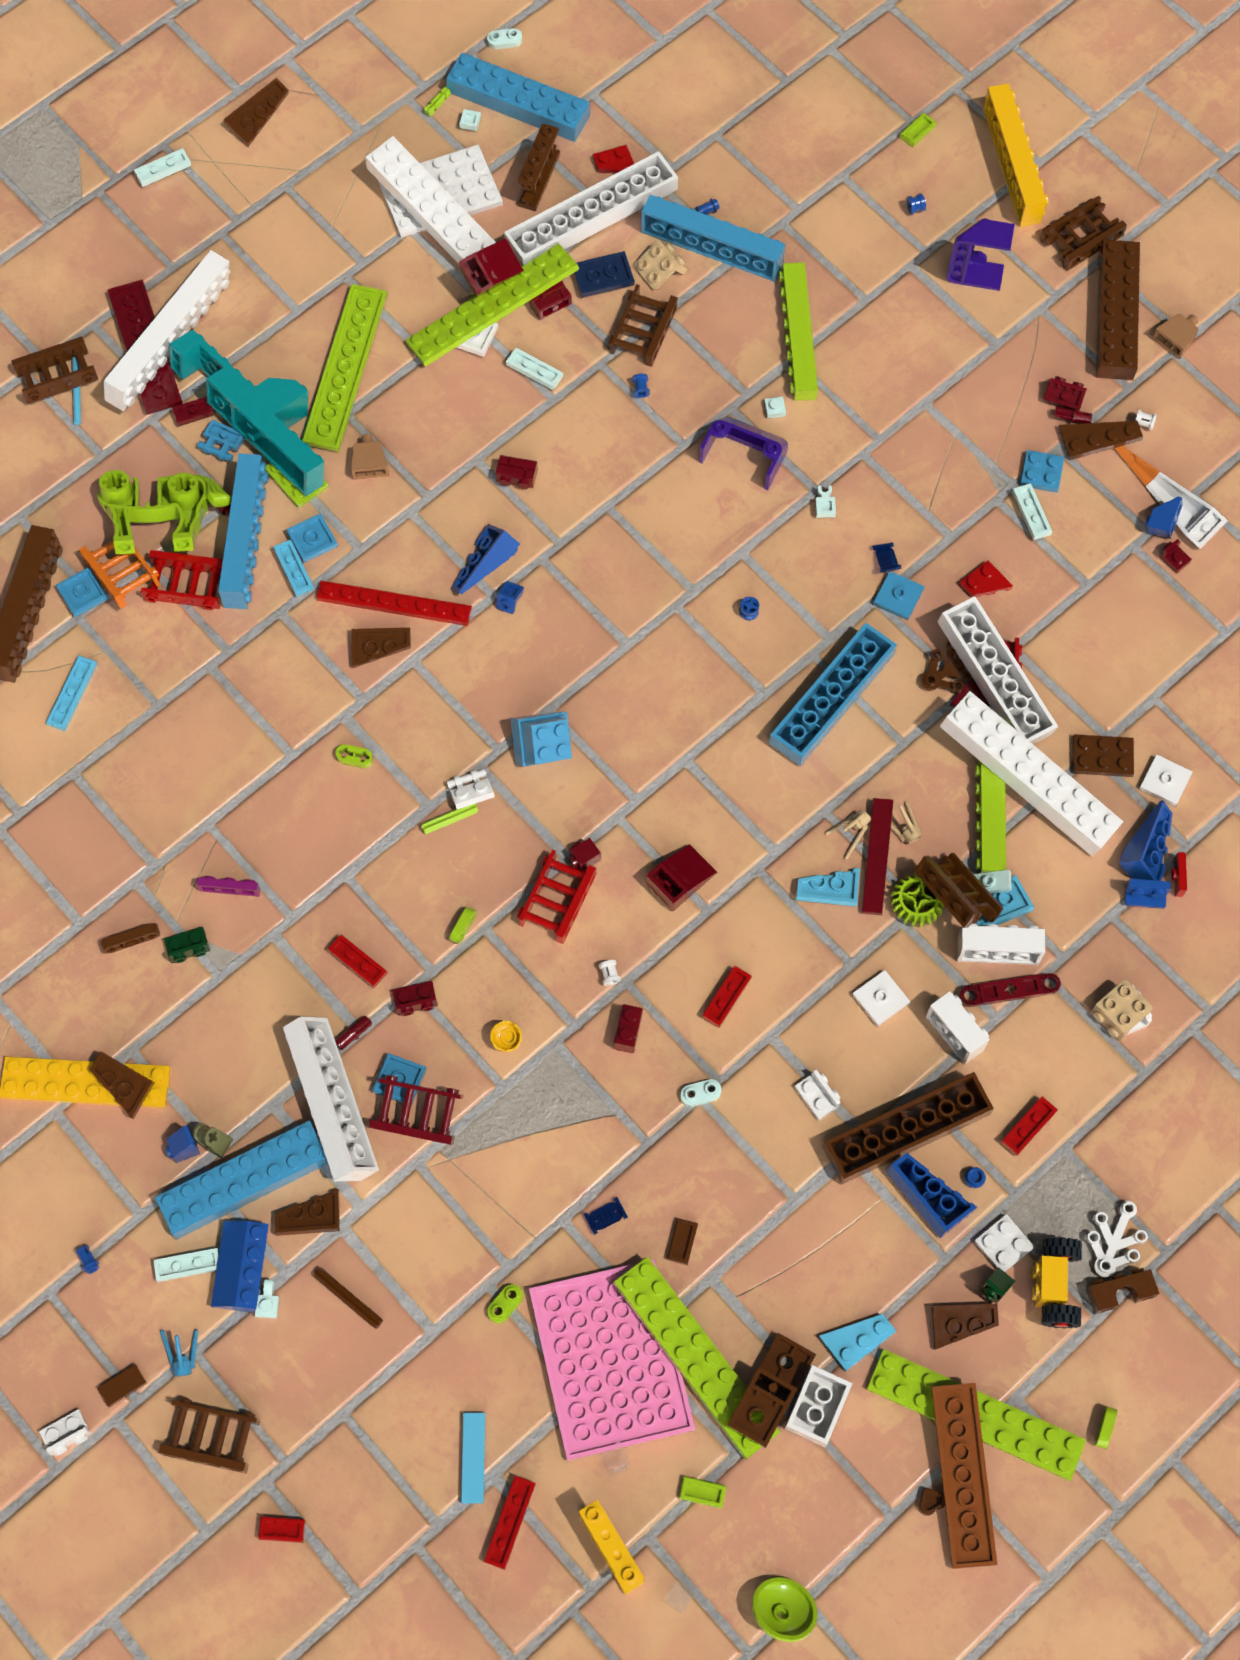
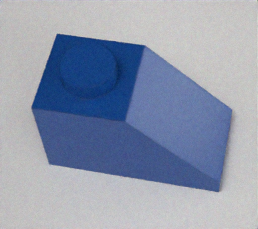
(1164, 518)
(182, 1145)

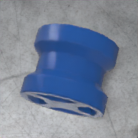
(916, 203)
(749, 603)

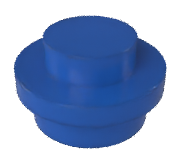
(974, 1177)

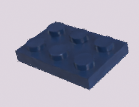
(604, 274)

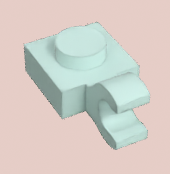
(267, 1304)

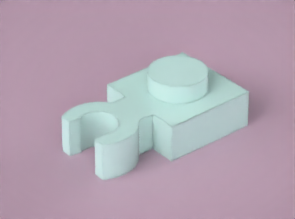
(825, 504)

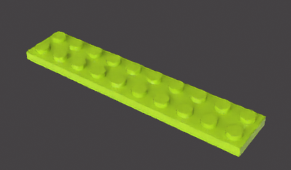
(492, 306)
(345, 368)
(687, 1348)
(1001, 1424)

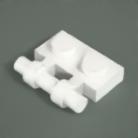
(471, 793)

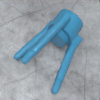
(181, 1365)

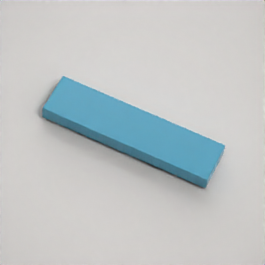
(71, 693)
(473, 1458)

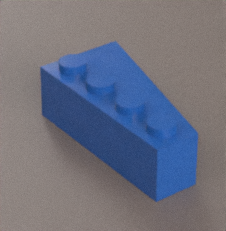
(929, 1195)

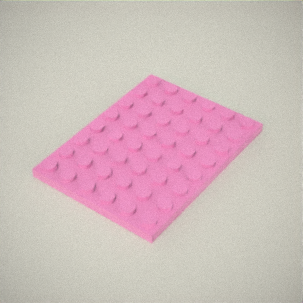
(606, 1367)

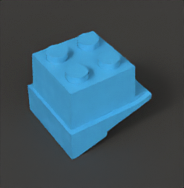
(541, 738)

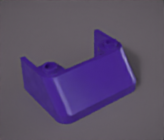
(970, 266)
(772, 446)

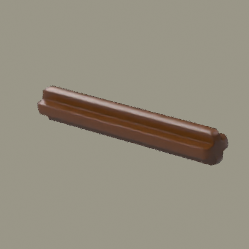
(348, 1298)

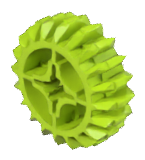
(910, 899)

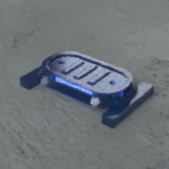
(886, 557)
(605, 1216)

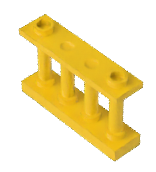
(611, 1547)

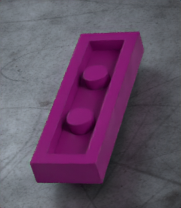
(228, 886)

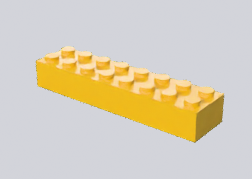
(1015, 155)

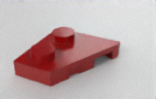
(613, 160)
(984, 581)

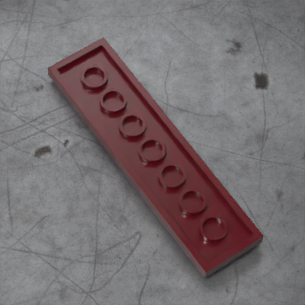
(133, 317)

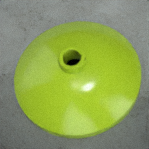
(791, 1602)

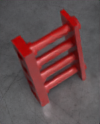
(184, 562)
(569, 912)

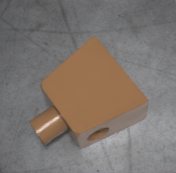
(1177, 334)
(368, 459)

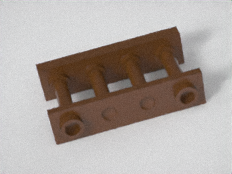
(655, 337)
(49, 357)
(214, 1458)

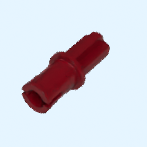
(1073, 415)
(353, 1032)

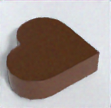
(930, 1501)

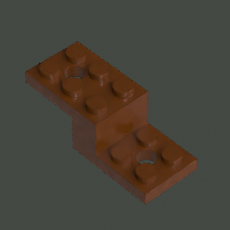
(771, 1390)

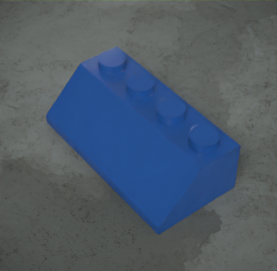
(239, 1266)

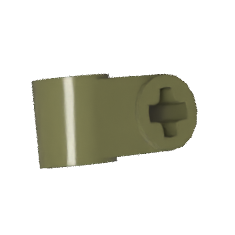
(212, 1139)

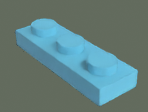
(293, 568)

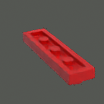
(509, 1522)

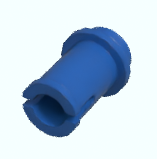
(706, 208)
(87, 1259)

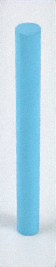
(76, 396)

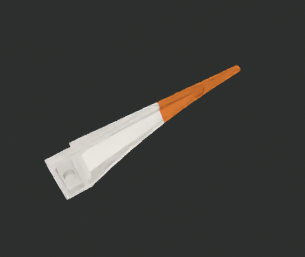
(1197, 518)

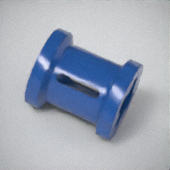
(640, 385)

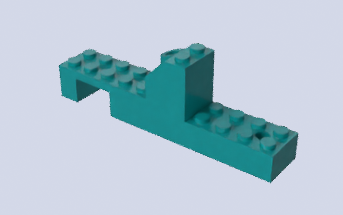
(257, 412)

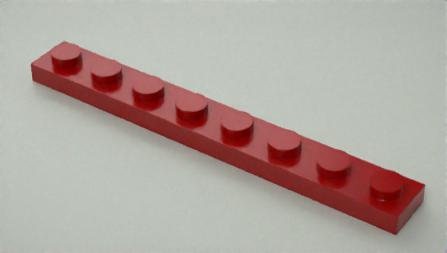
(394, 603)

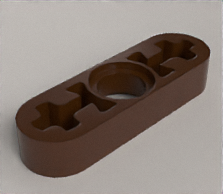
(130, 938)

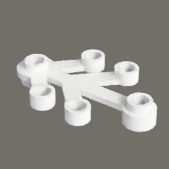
(1114, 1241)

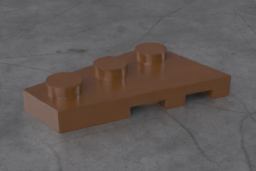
(377, 643)
(315, 1216)
(958, 1322)

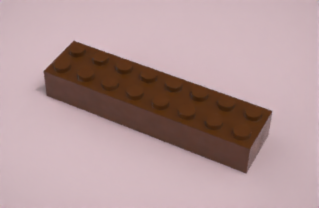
(1118, 310)
(26, 598)
(907, 1128)

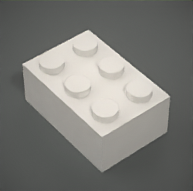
(957, 1027)
(818, 1406)

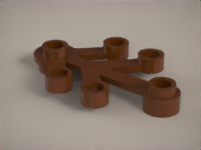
(950, 669)

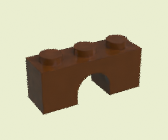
(1139, 1284)

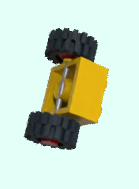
(1052, 1282)

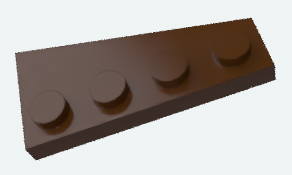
(254, 114)
(1097, 437)

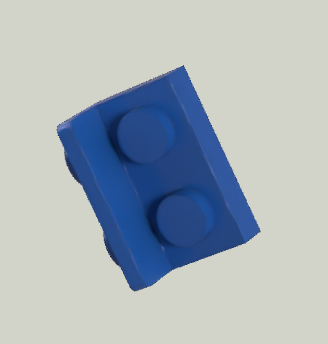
(1146, 893)

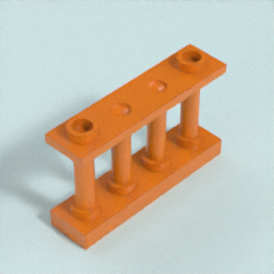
(109, 582)

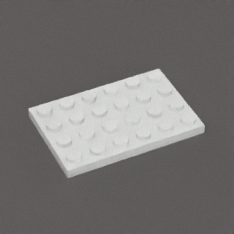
(463, 176)

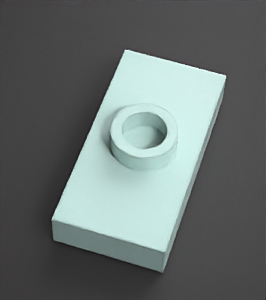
(996, 881)

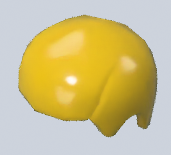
(506, 1036)

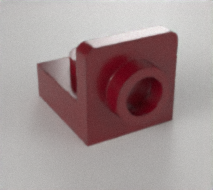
(1175, 556)

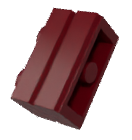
(551, 300)
(516, 472)
(628, 1028)

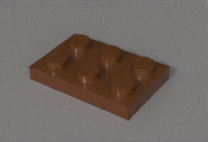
(1103, 755)

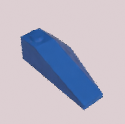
(492, 550)
(1145, 851)

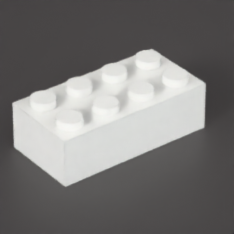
(1001, 944)

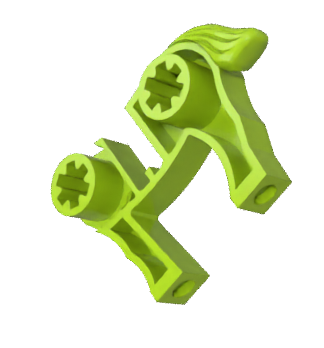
(179, 497)

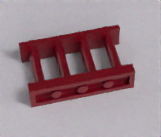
(422, 1130)

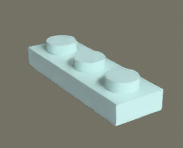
(162, 167)
(534, 368)
(1032, 511)
(186, 1265)

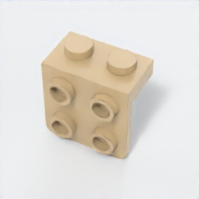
(660, 263)
(1121, 1010)

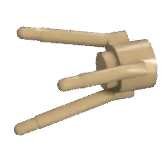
(857, 821)
(911, 831)

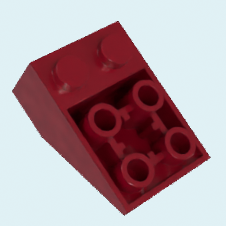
(490, 267)
(679, 876)

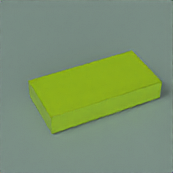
(918, 130)
(702, 1492)

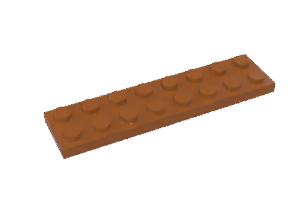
(964, 1476)

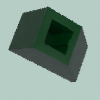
(996, 1286)

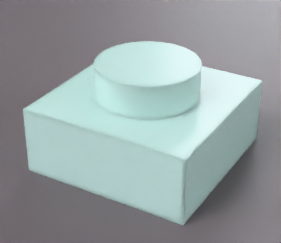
(470, 120)
(775, 407)

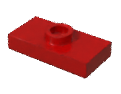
(1179, 874)
(282, 1529)

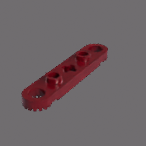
(1024, 987)

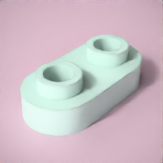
(504, 38)
(701, 1093)

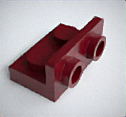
(1065, 393)
(415, 998)

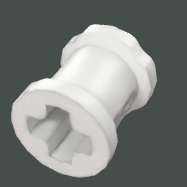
(1150, 417)
(609, 972)

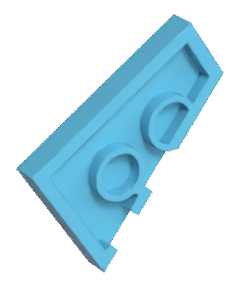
(830, 889)
(1014, 904)
(857, 1340)

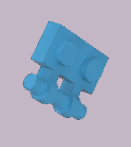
(224, 436)

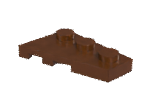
(122, 1082)

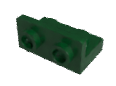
(187, 945)

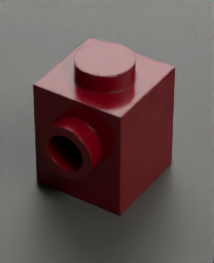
(584, 854)

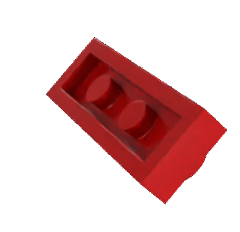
(357, 961)
(727, 996)
(1029, 1126)

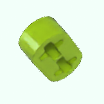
(355, 753)
(463, 925)
(1106, 1427)

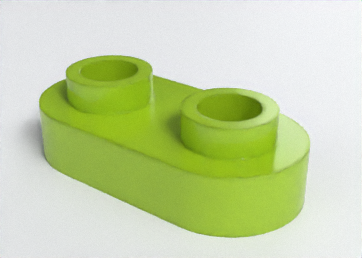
(505, 1303)

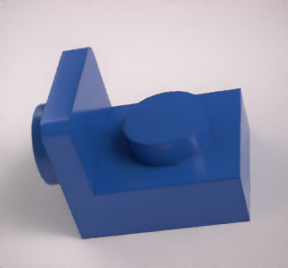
(509, 596)

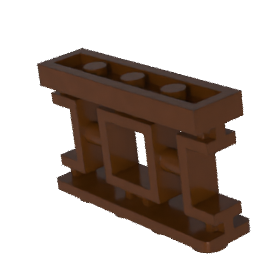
(538, 167)
(1089, 245)
(958, 889)

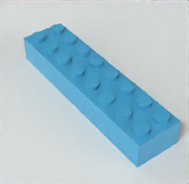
(517, 96)
(712, 237)
(243, 531)
(832, 694)
(242, 1180)

